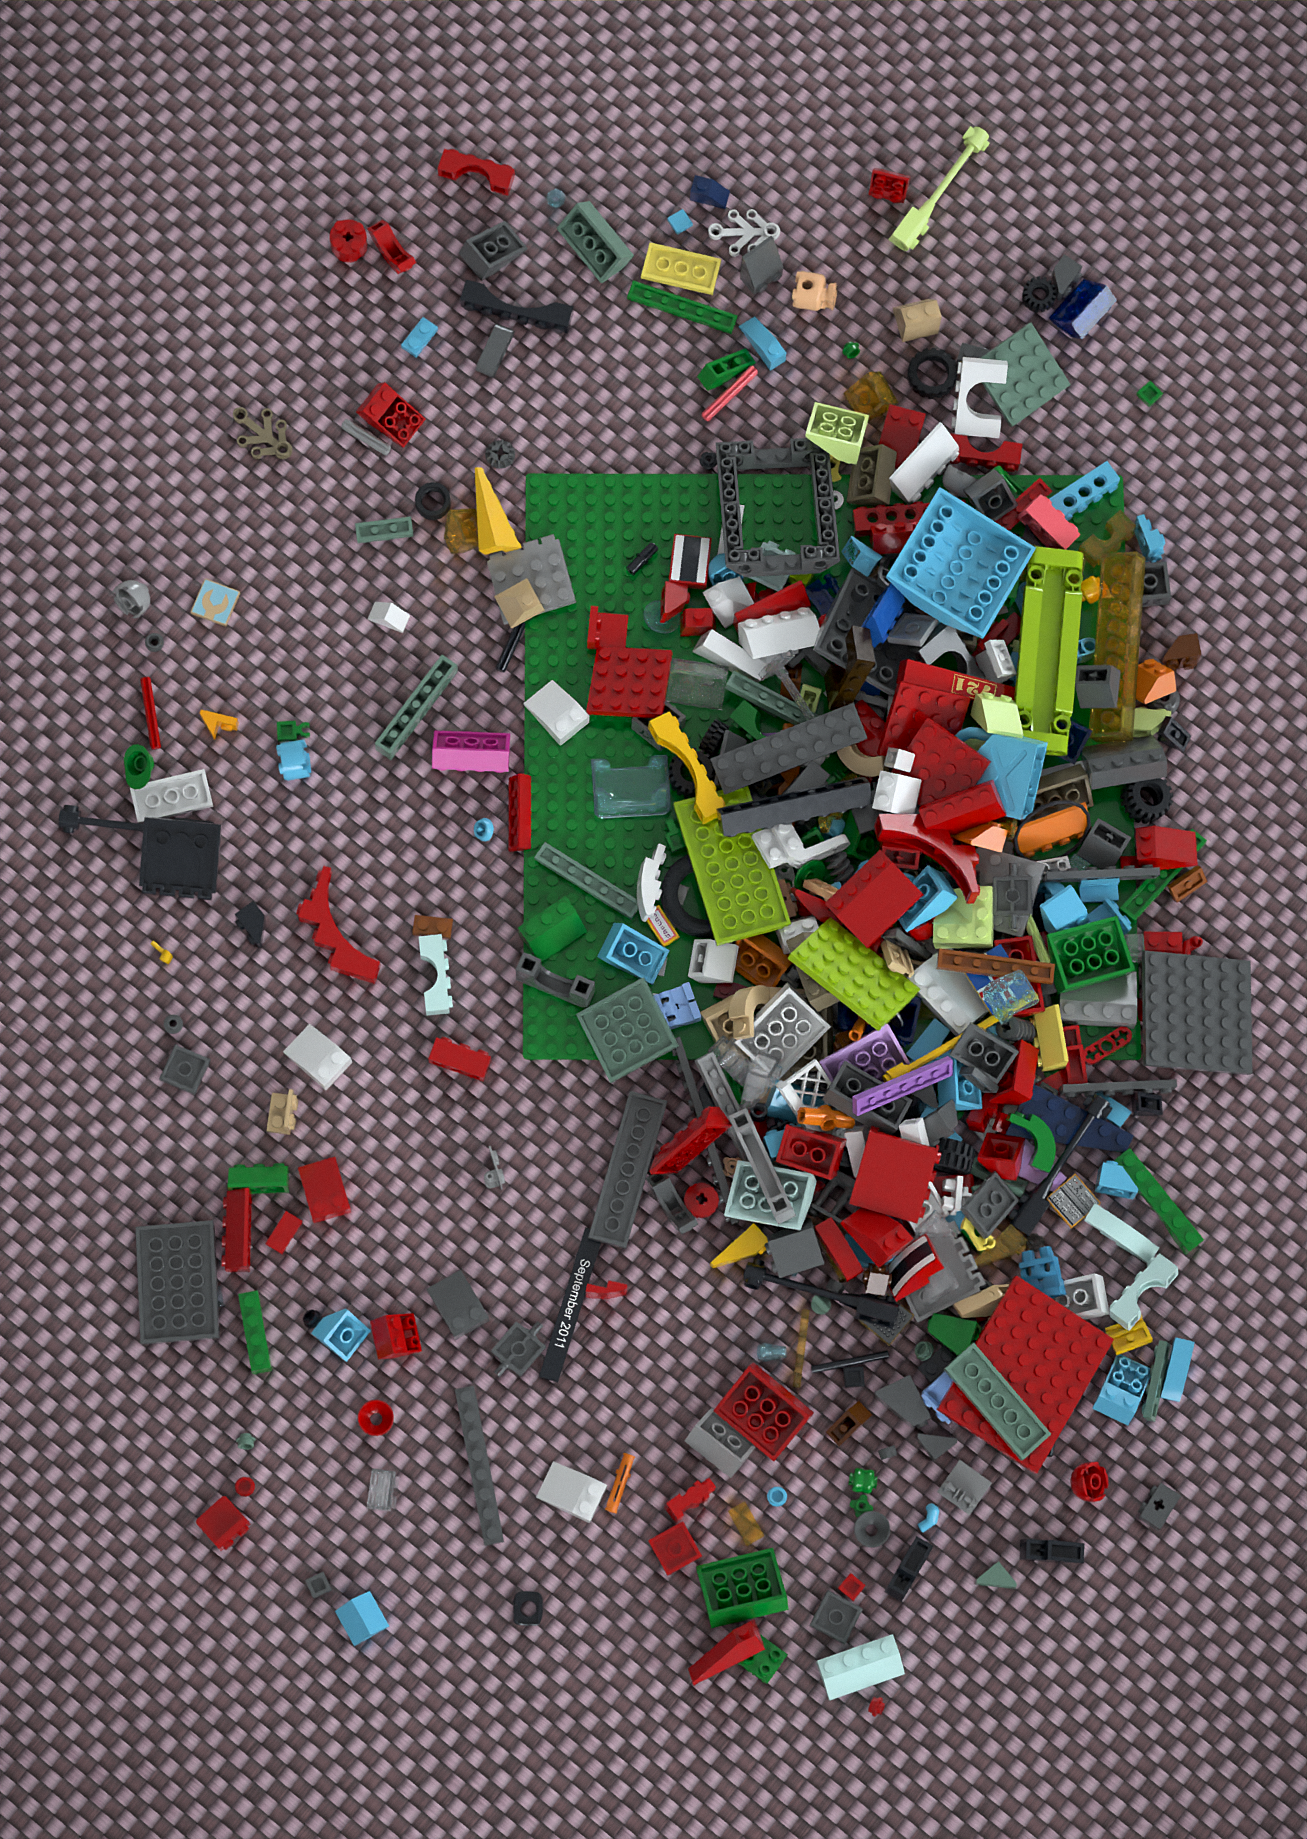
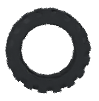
(930, 355)

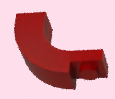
(390, 248)

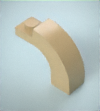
(861, 763)
(742, 1009)

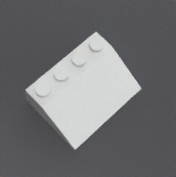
(924, 464)
(948, 996)
(785, 1028)

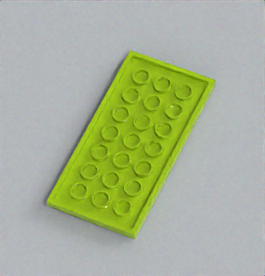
(731, 875)

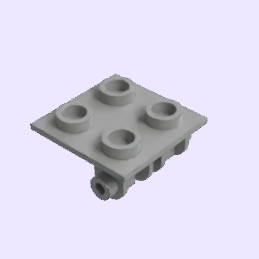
(494, 1177)
(964, 1487)

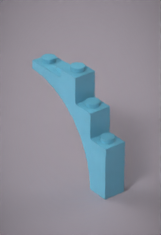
(927, 1042)

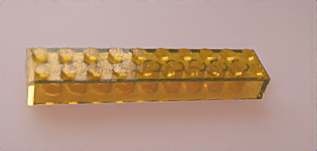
(1119, 641)

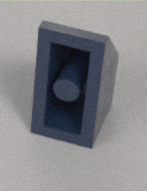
(709, 192)

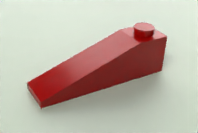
(732, 1649)

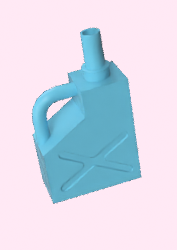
(1013, 767)

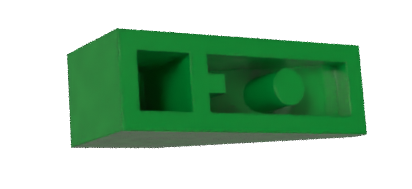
(724, 369)

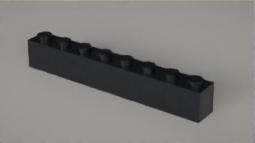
(794, 806)

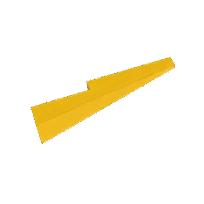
(493, 527)

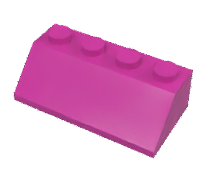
(471, 751)

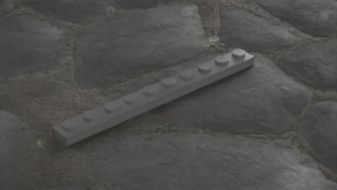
(696, 1105)

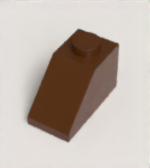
(795, 676)
(848, 1423)

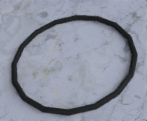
(1046, 806)

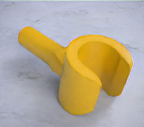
(165, 956)

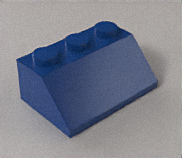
(883, 614)

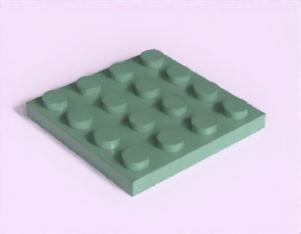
(1031, 375)
(627, 1030)

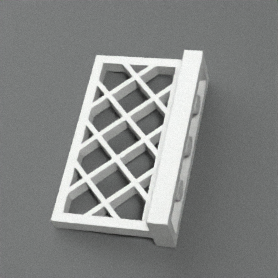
(795, 1101)

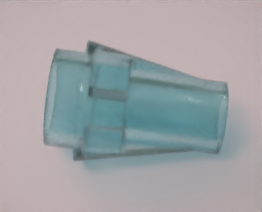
(769, 1352)

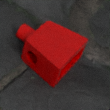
(697, 621)

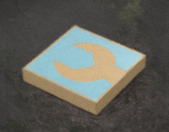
(215, 602)

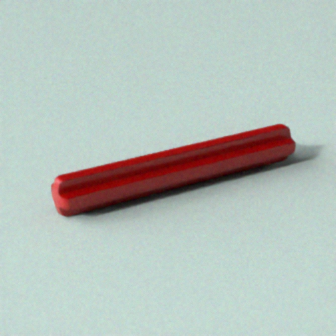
(150, 713)

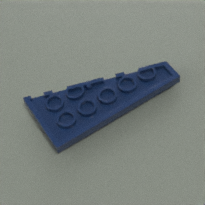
(1065, 1119)

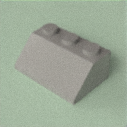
(720, 1443)

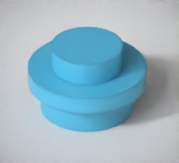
(777, 1496)

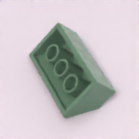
(594, 241)

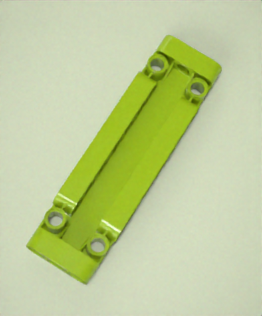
(1049, 646)

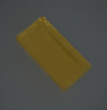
(745, 1523)

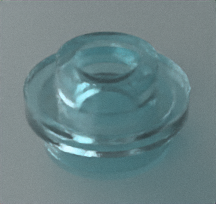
(555, 193)

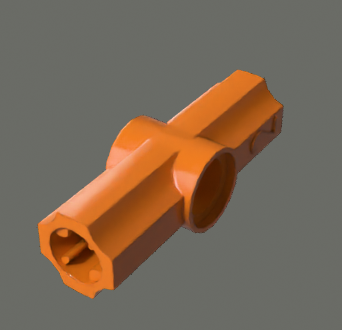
(825, 1118)

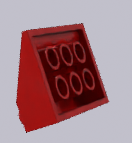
(873, 899)
(691, 1141)
(763, 1411)

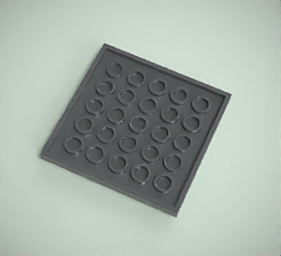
(1196, 1013)

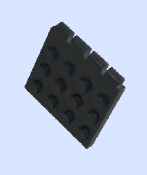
(180, 857)

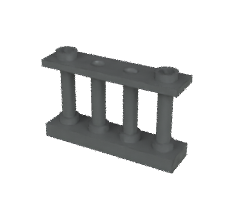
(842, 1181)

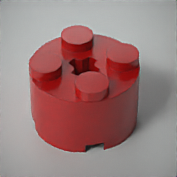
(355, 233)

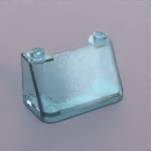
(631, 789)

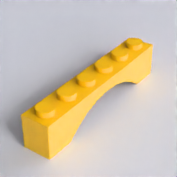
(667, 734)

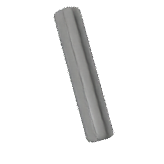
(366, 437)

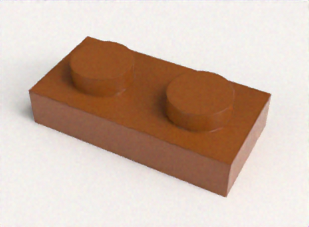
(1187, 883)
(432, 926)

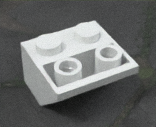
(712, 962)

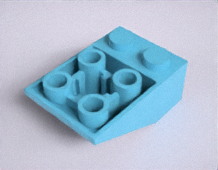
(1122, 1389)

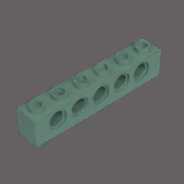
(416, 707)

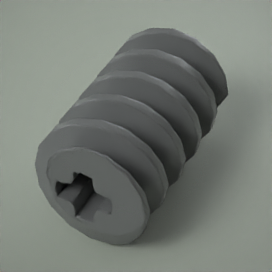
(841, 867)
(1016, 1030)

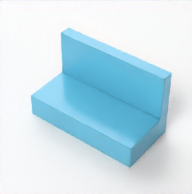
(1098, 890)

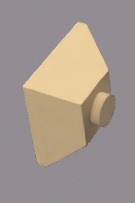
(519, 603)

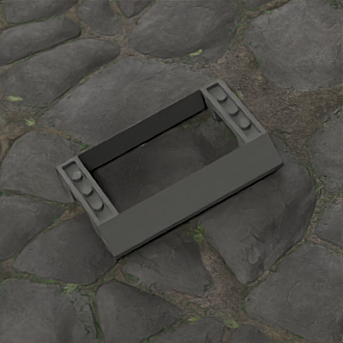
(802, 453)

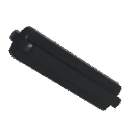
(510, 647)

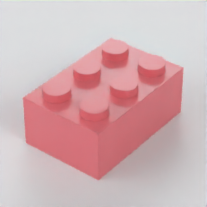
(1048, 524)

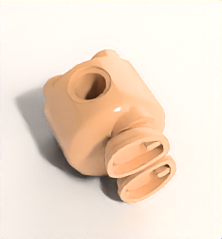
(812, 292)

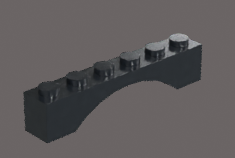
(553, 316)

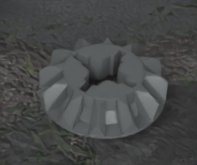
(505, 460)

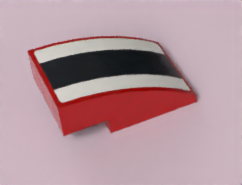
(690, 561)
(913, 1267)

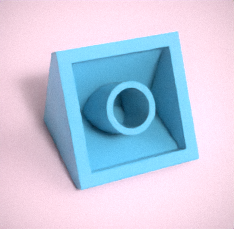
(361, 1618)

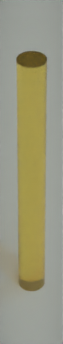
(801, 1348)

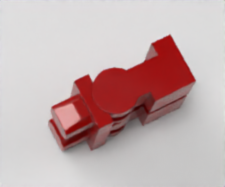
(694, 1496)

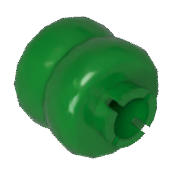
(862, 1480)

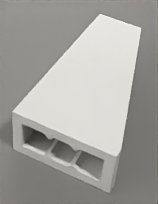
(726, 653)

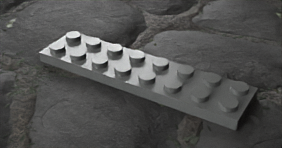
(788, 748)
(627, 1170)

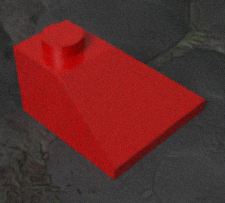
(1002, 1155)

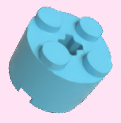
(294, 760)

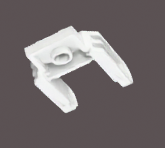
(783, 845)

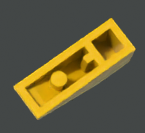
(744, 1247)

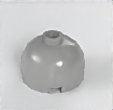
(956, 481)
(132, 597)

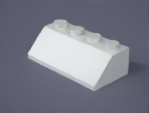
(778, 633)

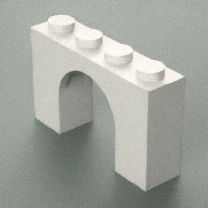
(971, 373)
(910, 1129)

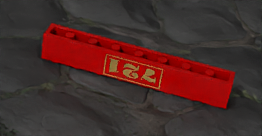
(950, 681)

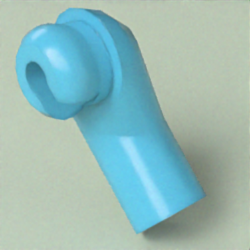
(931, 1519)

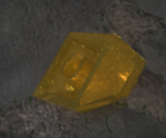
(461, 530)

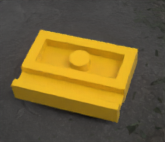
(1129, 1340)

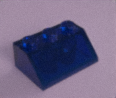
(1083, 308)

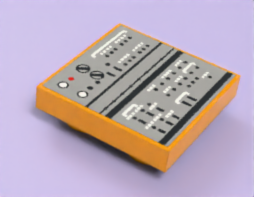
(1072, 1201)

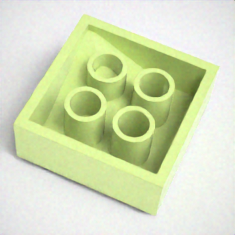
(837, 431)
(966, 924)

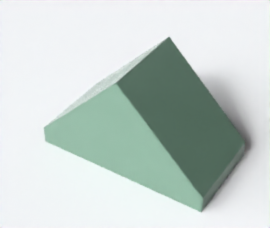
(996, 1577)

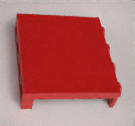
(895, 1176)

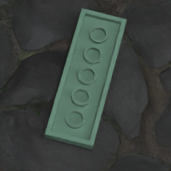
(997, 1401)

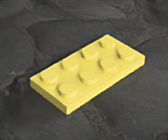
(681, 268)

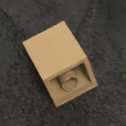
(918, 319)

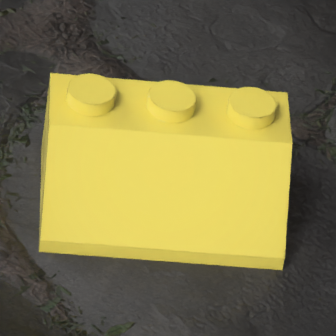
(1050, 1039)

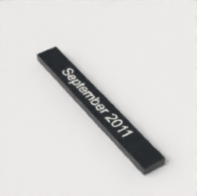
(570, 1308)

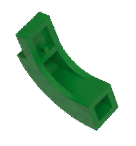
(1044, 1142)

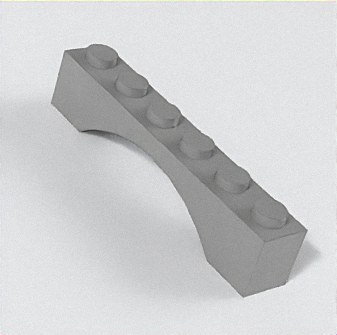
(762, 1166)

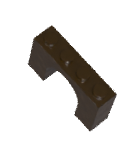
(844, 684)

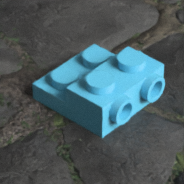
(1149, 541)

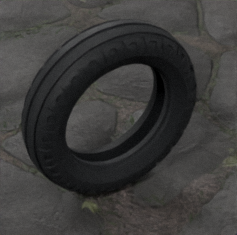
(671, 905)

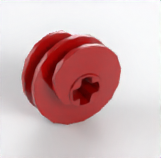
(709, 1194)

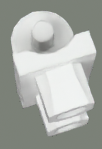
(957, 1195)

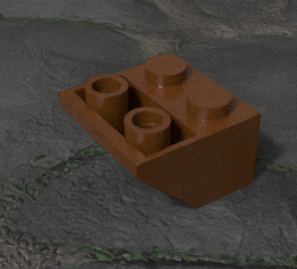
(1183, 653)

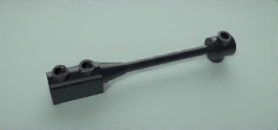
(71, 818)
(1034, 1204)
(867, 1305)

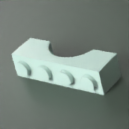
(432, 951)
(1159, 1273)

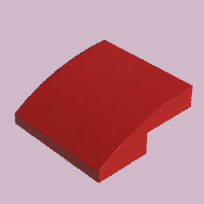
(613, 1290)

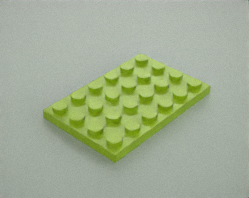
(853, 974)

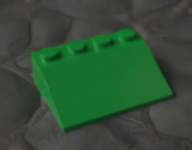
(1089, 954)
(742, 1588)

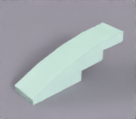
(1121, 1233)

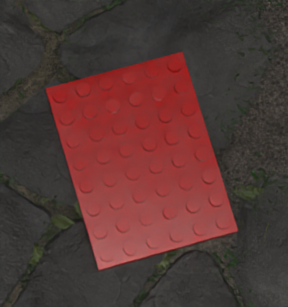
(1042, 1355)

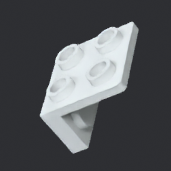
(996, 662)

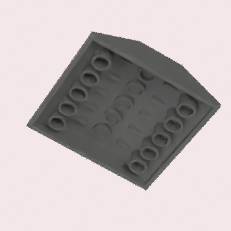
(850, 609)

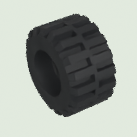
(679, 783)
(1141, 811)
(955, 1157)

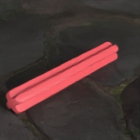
(729, 393)

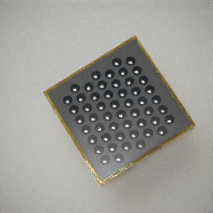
(886, 1334)

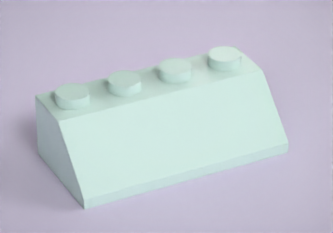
(860, 1667)

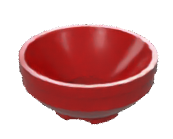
(375, 1407)

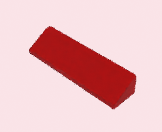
(519, 813)

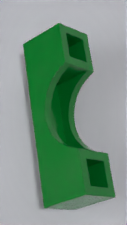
(748, 719)
(255, 1332)

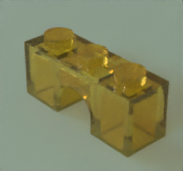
(1120, 529)

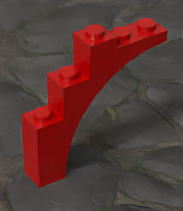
(937, 844)
(345, 957)

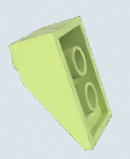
(997, 714)

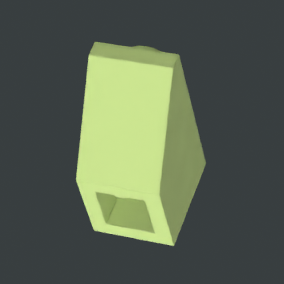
(1148, 721)

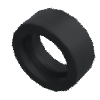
(429, 487)

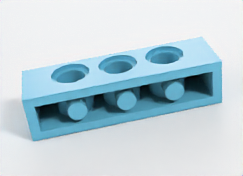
(1103, 474)

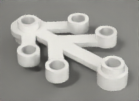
(745, 231)

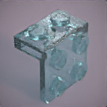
(1009, 995)

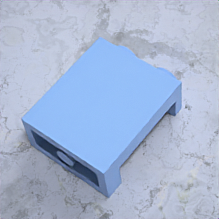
(935, 1392)

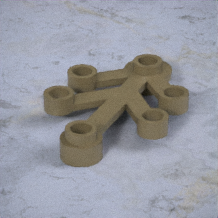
(264, 435)

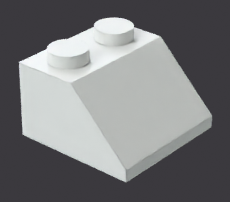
(896, 793)
(797, 926)

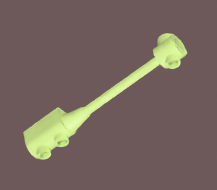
(916, 220)

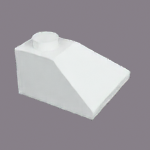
(728, 599)

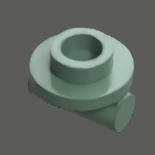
(820, 1304)

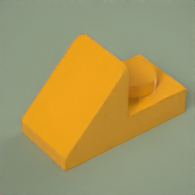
(215, 720)

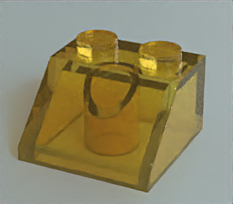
(871, 395)

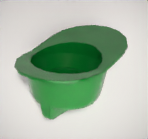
(138, 766)

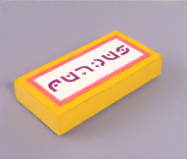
(662, 927)

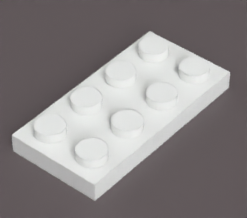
(172, 796)

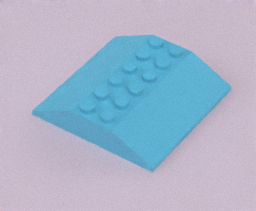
(959, 565)

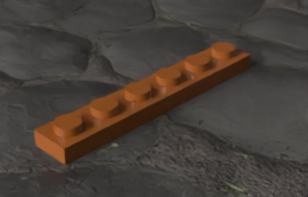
(994, 965)

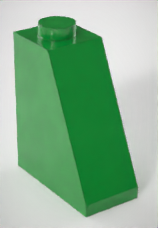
(953, 1332)

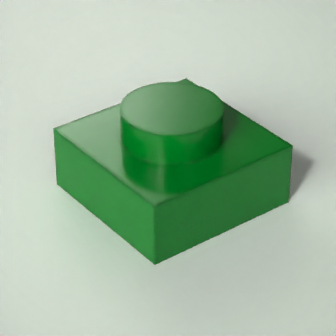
(1149, 394)

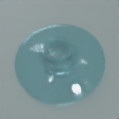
(652, 616)

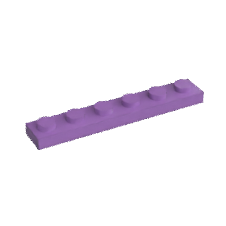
(902, 1085)

